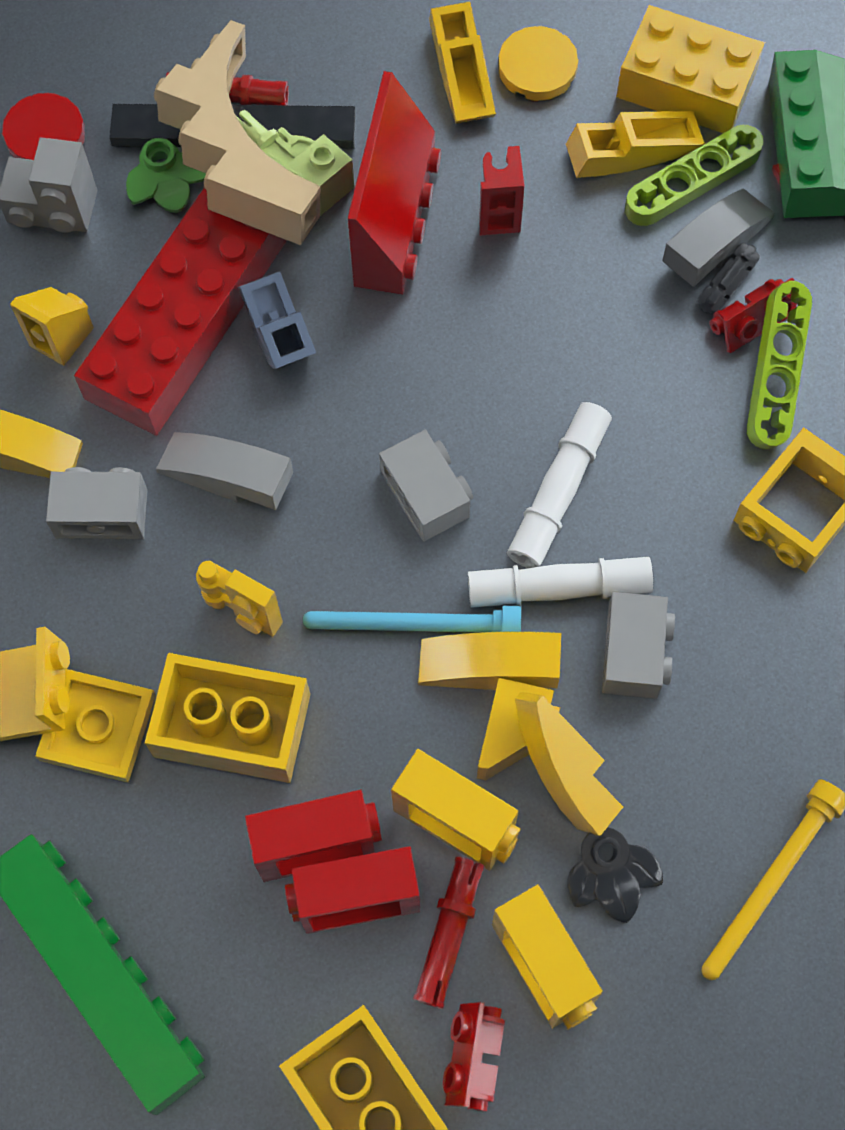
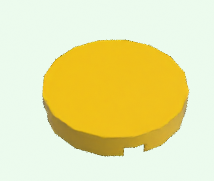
(538, 63)

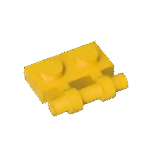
(251, 601)

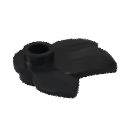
(614, 881)

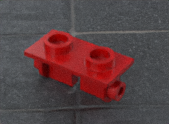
(746, 322)
(466, 1079)

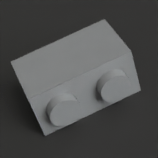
(425, 484)
(97, 504)
(637, 645)

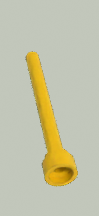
(824, 804)

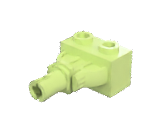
(313, 160)

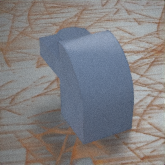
(275, 322)

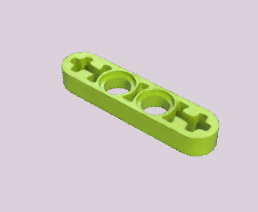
(697, 178)
(784, 366)

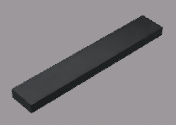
(140, 123)

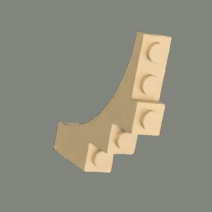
(238, 175)

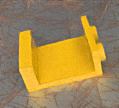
(34, 687)

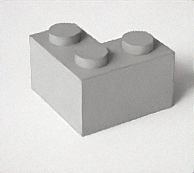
(51, 189)

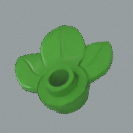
(164, 180)

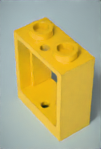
(758, 523)
(455, 810)
(547, 958)

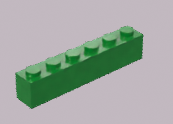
(96, 976)

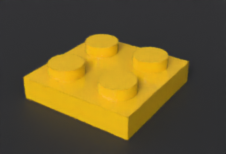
(100, 727)

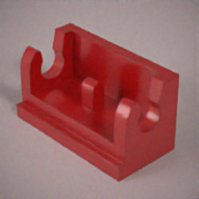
(502, 195)

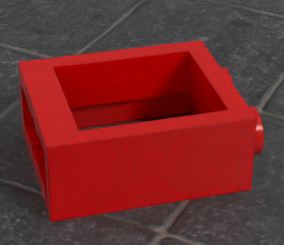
(312, 833)
(354, 890)

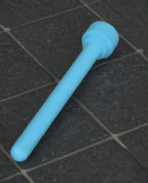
(500, 621)

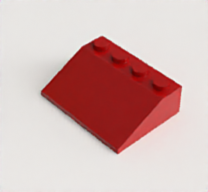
(391, 191)

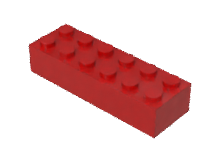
(175, 316)

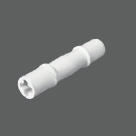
(559, 485)
(560, 582)

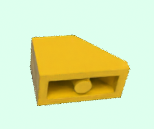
(53, 322)
(504, 738)

